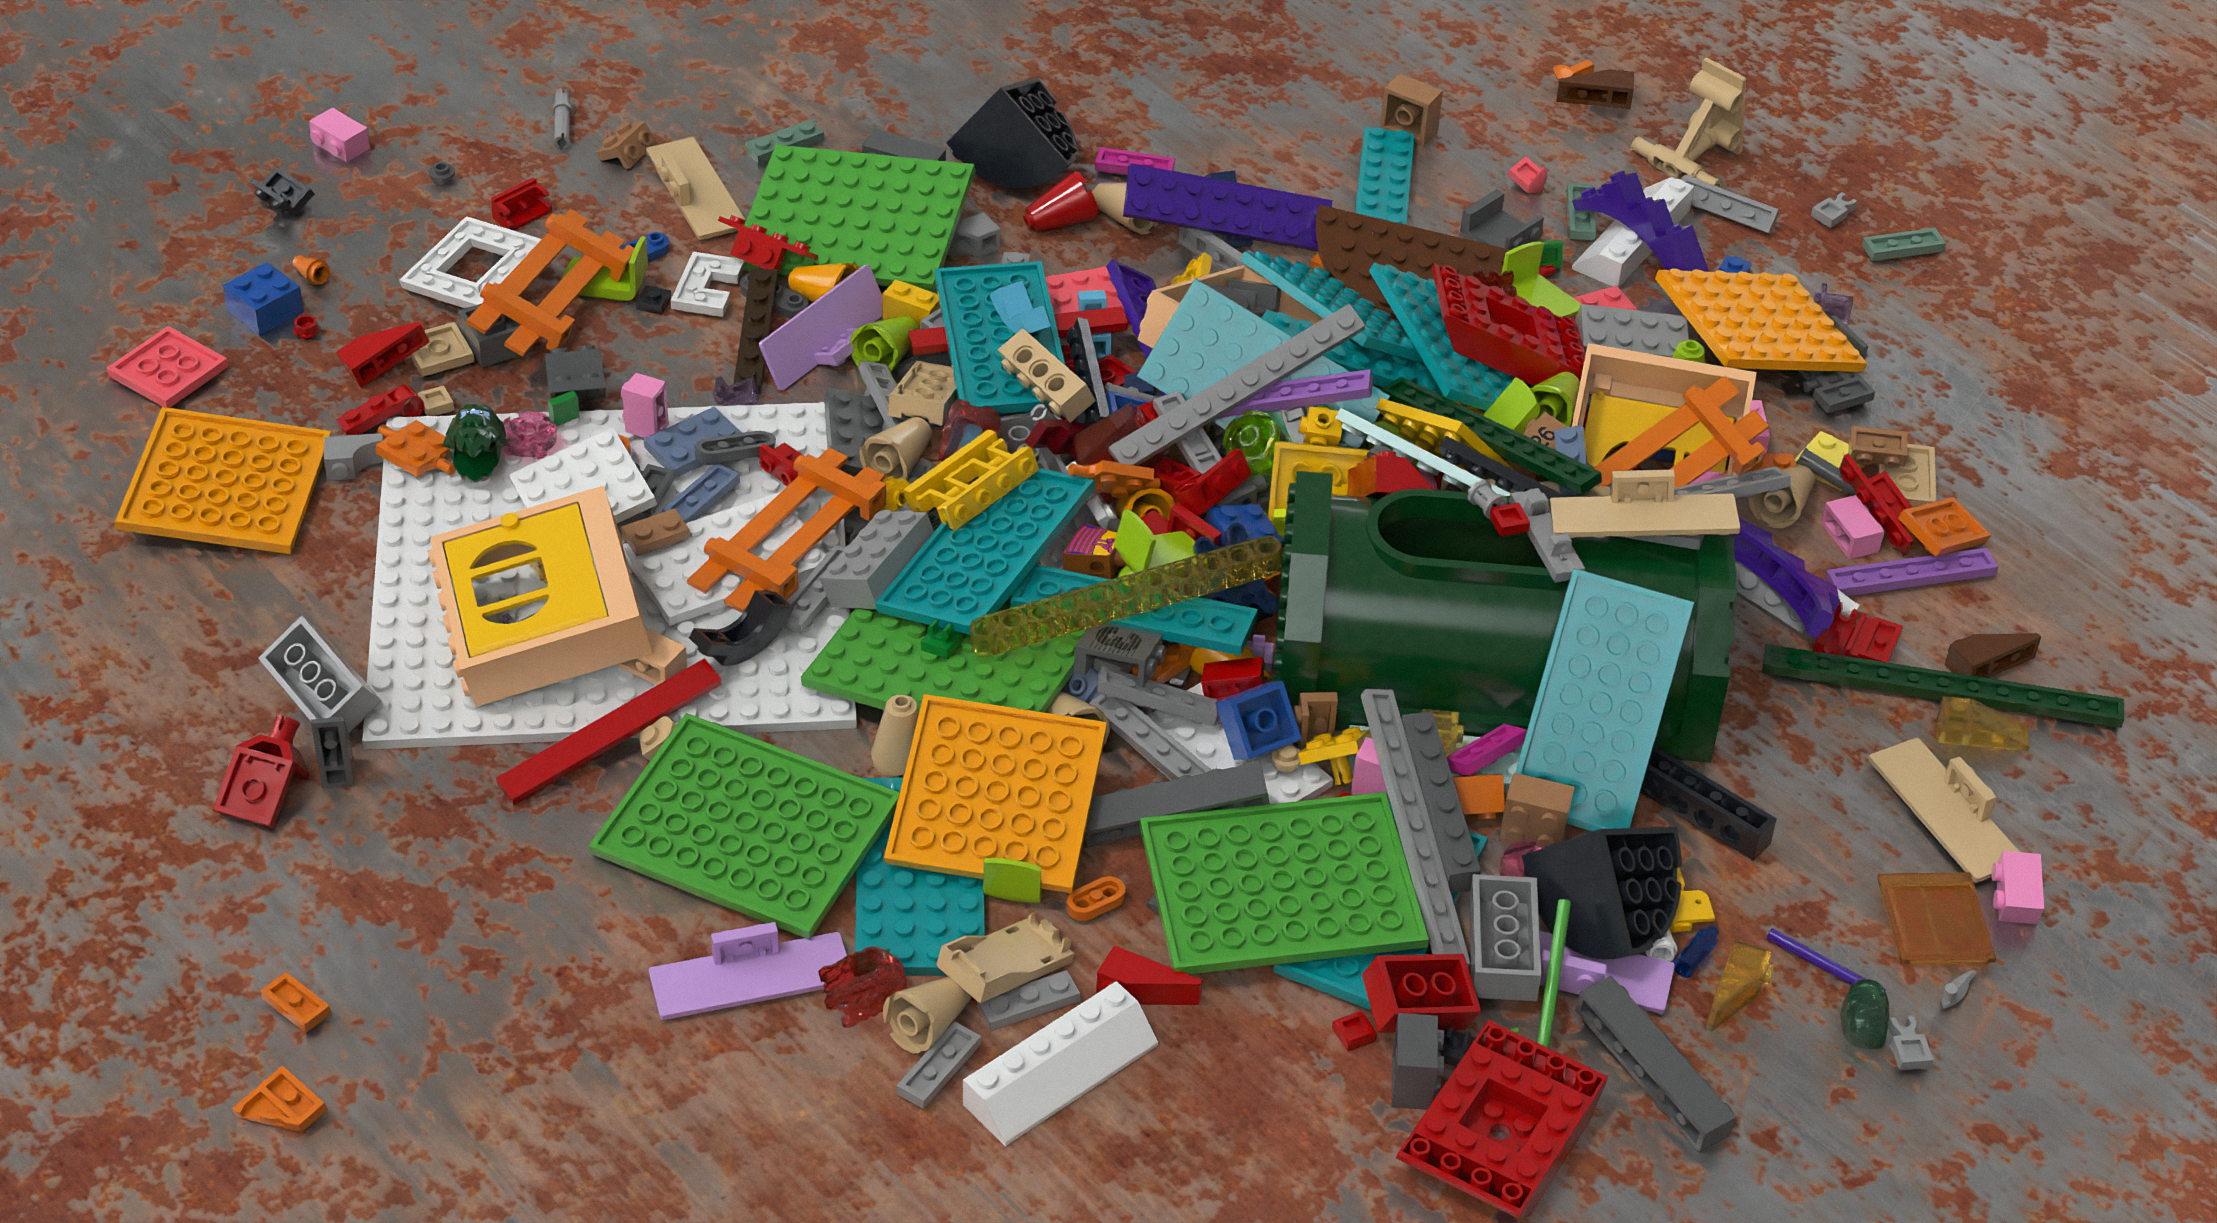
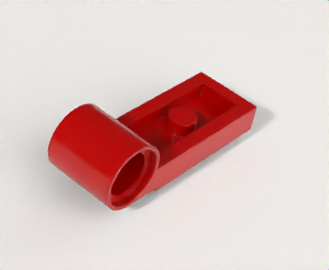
(381, 408)
(1216, 483)

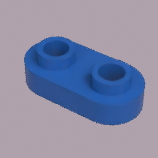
(656, 245)

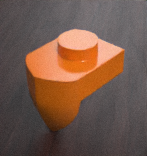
(1563, 71)

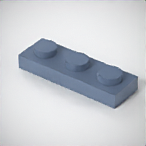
(1573, 444)
(704, 492)

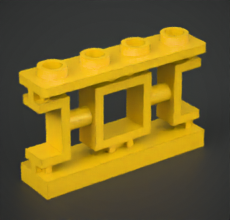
(947, 482)

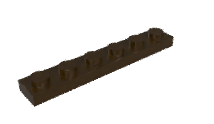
(756, 325)

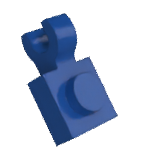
(1735, 265)

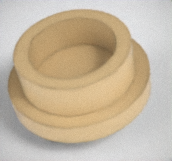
(1286, 758)

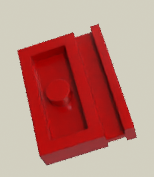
(1874, 639)

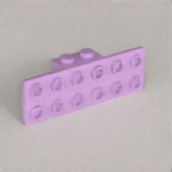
(823, 329)
(743, 970)
(1642, 976)

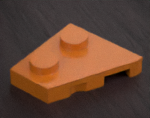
(281, 1103)

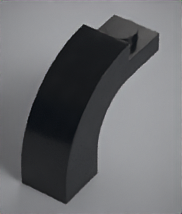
(749, 633)

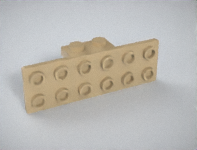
(694, 186)
(1644, 506)
(1948, 802)

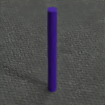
(1813, 957)

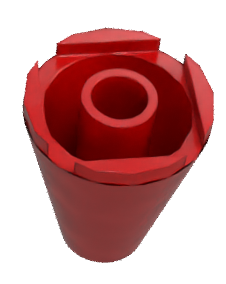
(1062, 205)

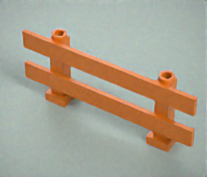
(542, 319)
(1699, 407)
(778, 571)

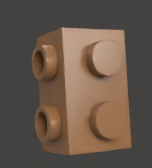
(627, 144)
(1878, 446)
(655, 532)
(1315, 715)

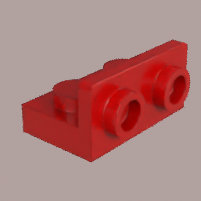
(779, 462)

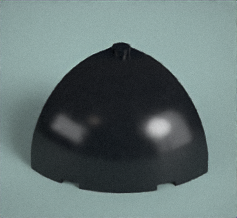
(1017, 137)
(1617, 886)

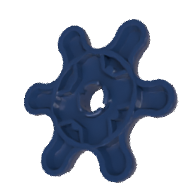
(1246, 594)

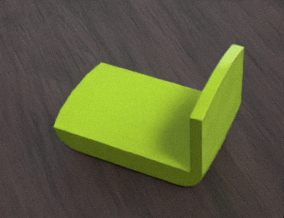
(629, 285)
(1533, 287)
(1514, 407)
(1144, 550)
(1012, 880)

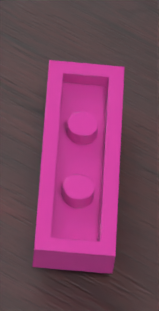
(1118, 161)
(1486, 749)

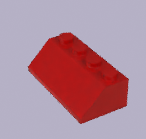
(1383, 476)

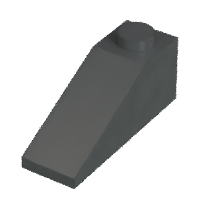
(333, 752)

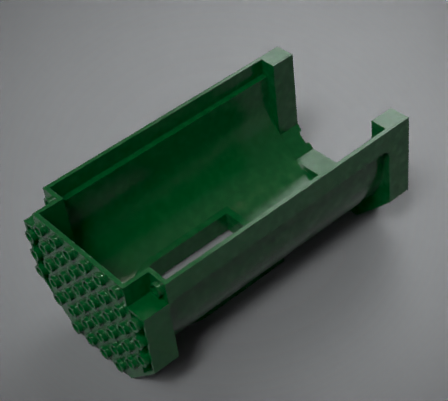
(1462, 620)

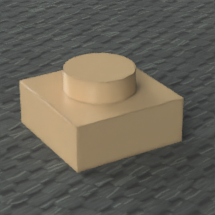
(436, 401)

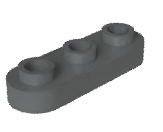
(786, 302)
(732, 447)

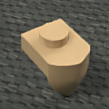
(655, 735)

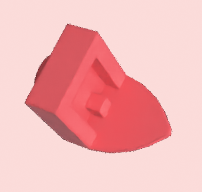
(1528, 175)

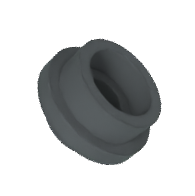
(441, 173)

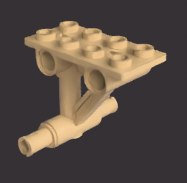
(1715, 122)

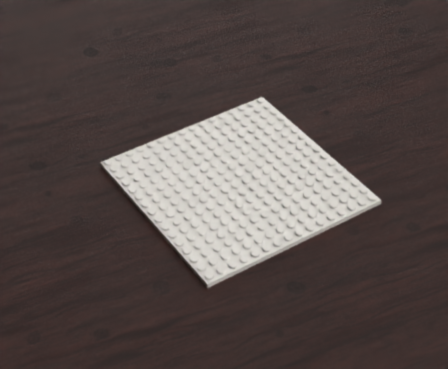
(410, 646)

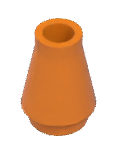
(312, 269)

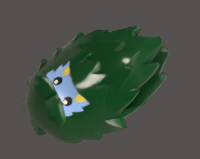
(475, 441)

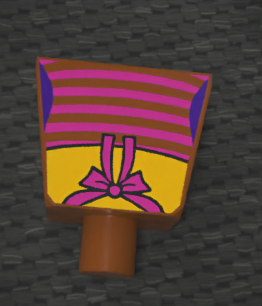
(1092, 552)

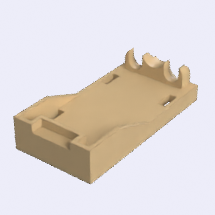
(924, 393)
(1005, 958)

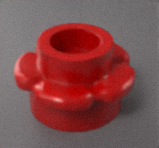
(306, 327)

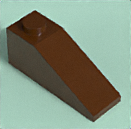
(1598, 88)
(1991, 653)

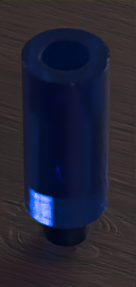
(1696, 951)

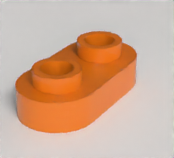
(1091, 899)

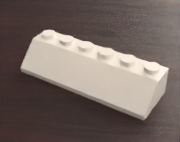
(1620, 249)
(1059, 1064)

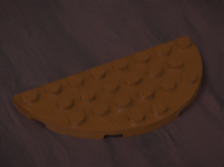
(1354, 241)

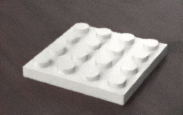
(585, 466)

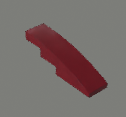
(1055, 435)

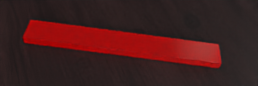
(1100, 321)
(608, 731)

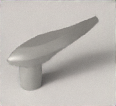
(1956, 989)

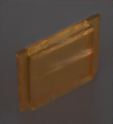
(1936, 918)

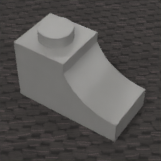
(350, 454)

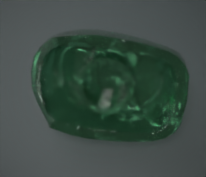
(1865, 1014)

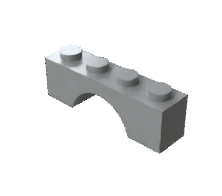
(976, 236)

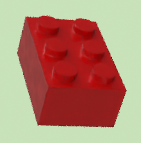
(1421, 986)

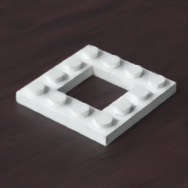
(430, 276)

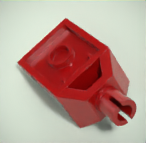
(261, 775)

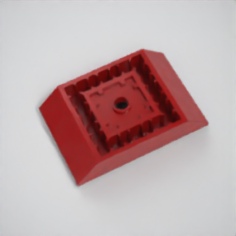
(1506, 329)
(1510, 1089)

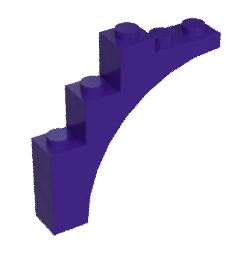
(1648, 218)
(1806, 593)

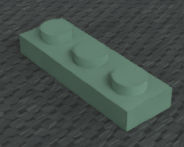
(798, 135)
(1580, 222)
(1903, 244)

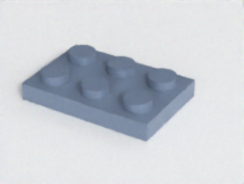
(677, 444)

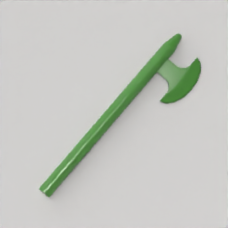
(1553, 973)

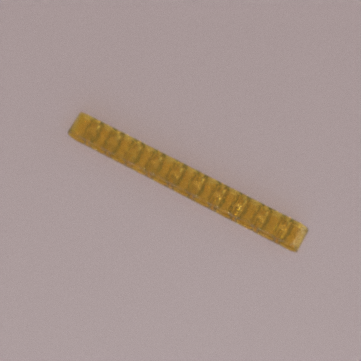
(1125, 596)

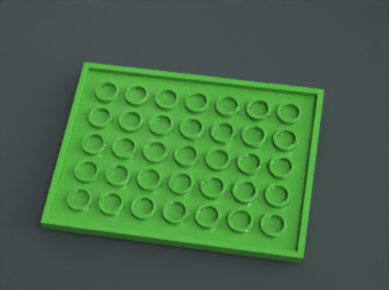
(863, 210)
(882, 658)
(746, 825)
(1282, 883)

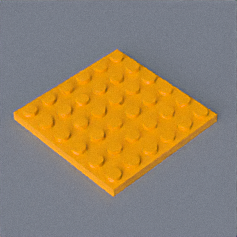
(1760, 321)
(223, 481)
(996, 788)

